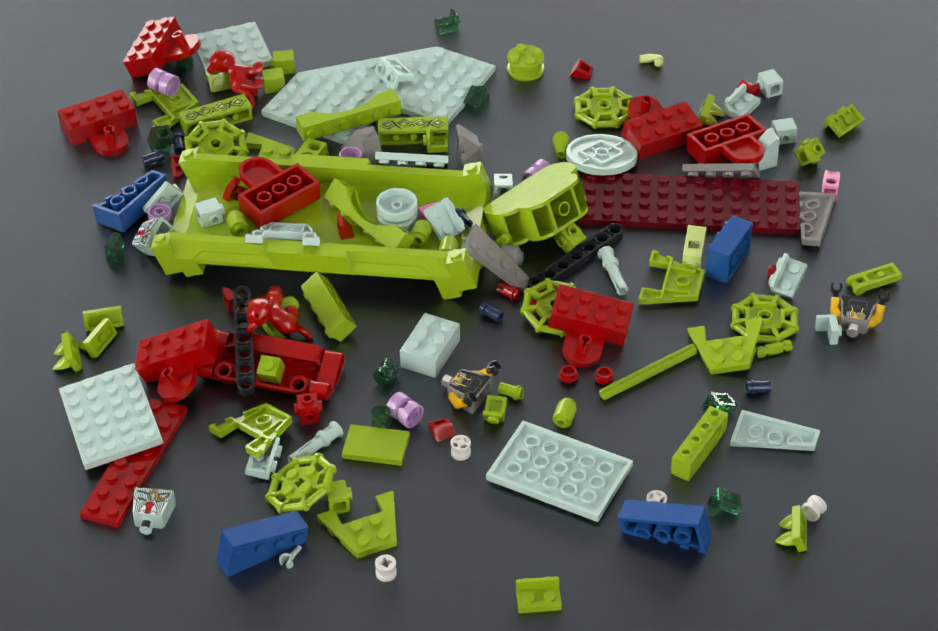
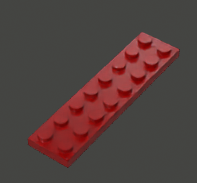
(115, 490)

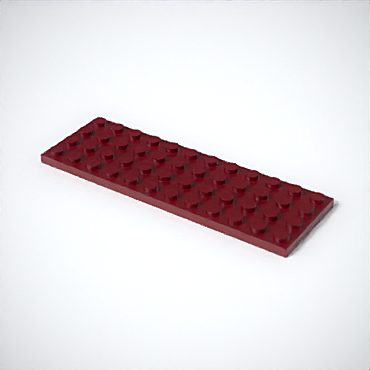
(694, 201)

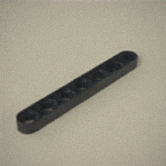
(579, 251)
(240, 347)

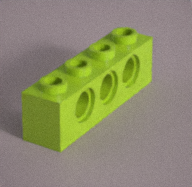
(699, 443)

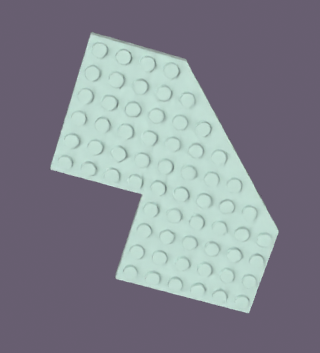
(436, 91)

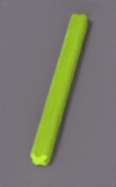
(647, 372)

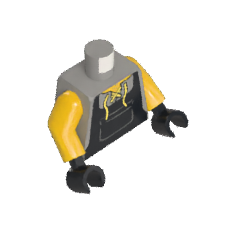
(857, 313)
(470, 387)

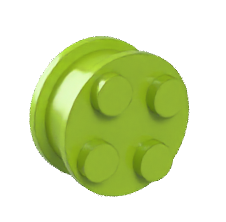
(525, 62)

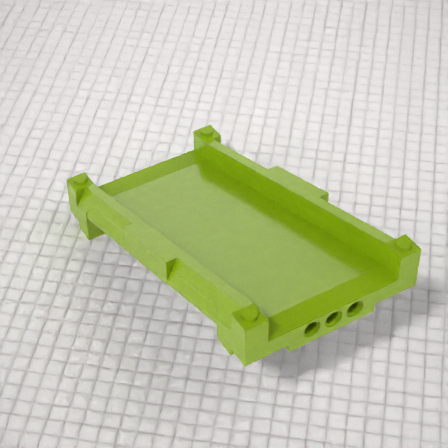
(191, 247)

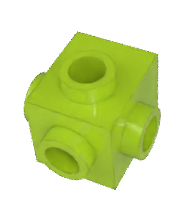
(809, 151)
(570, 237)

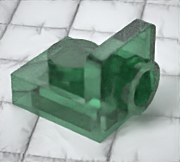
(448, 24)
(476, 97)
(114, 248)
(721, 401)
(725, 501)

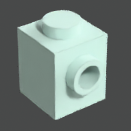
(770, 83)
(785, 130)
(209, 212)

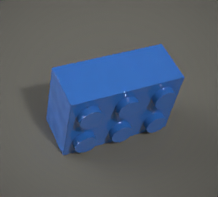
(728, 249)

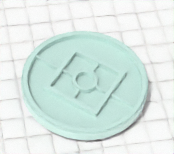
(601, 154)

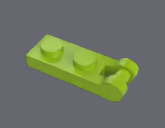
(874, 278)

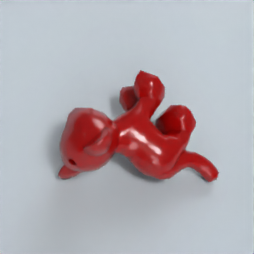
(224, 62)
(283, 320)

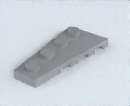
(739, 170)
(814, 216)
(491, 256)

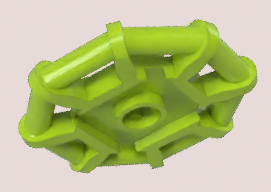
(595, 108)
(220, 137)
(543, 306)
(766, 306)
(306, 477)

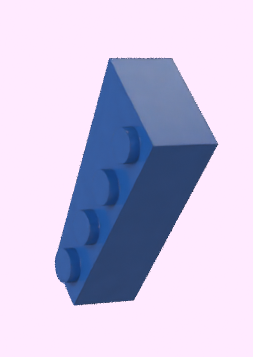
(127, 206)
(667, 522)
(259, 540)

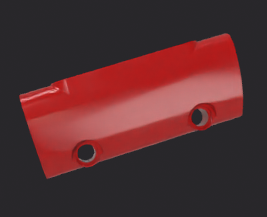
(303, 364)

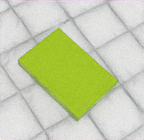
(375, 445)

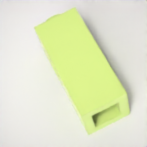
(694, 245)

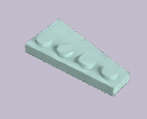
(767, 432)

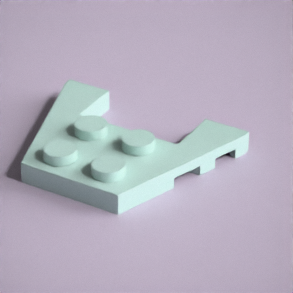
(283, 230)

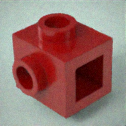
(308, 408)

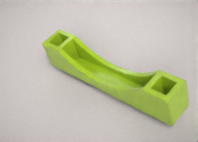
(316, 125)
(346, 199)

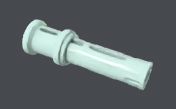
(611, 264)
(321, 440)

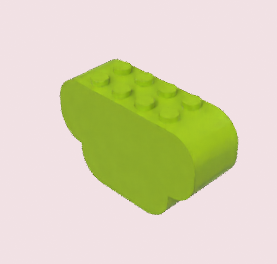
(539, 205)

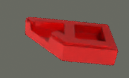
(176, 168)

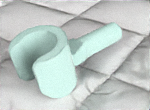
(289, 557)

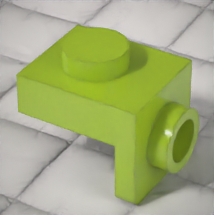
(435, 144)
(495, 409)

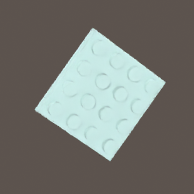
(242, 40)
(404, 159)

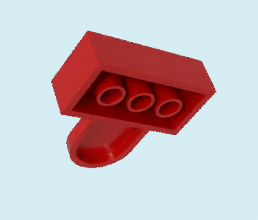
(157, 44)
(100, 122)
(657, 128)
(728, 141)
(274, 191)
(588, 323)
(175, 358)

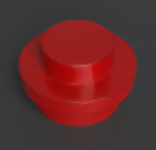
(568, 374)
(604, 375)

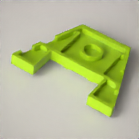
(171, 106)
(269, 148)
(680, 284)
(727, 353)
(260, 422)
(366, 534)

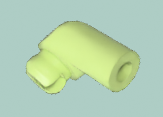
(648, 58)

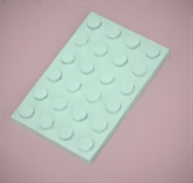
(110, 416)
(559, 470)

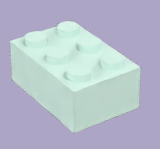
(430, 345)

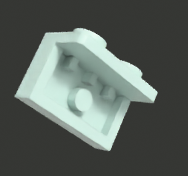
(266, 463)

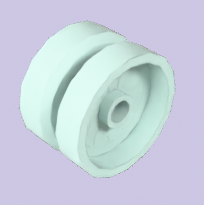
(397, 207)

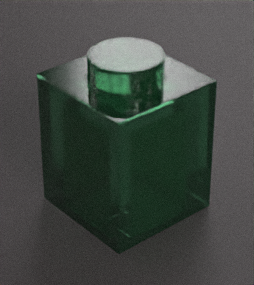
(160, 138)

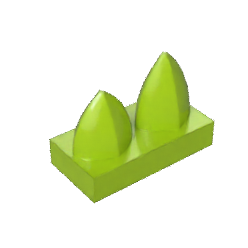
(708, 110)
(94, 317)
(99, 338)
(71, 353)
(798, 535)

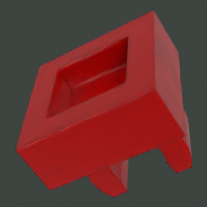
(233, 189)

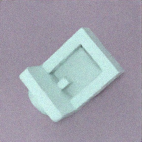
(829, 324)

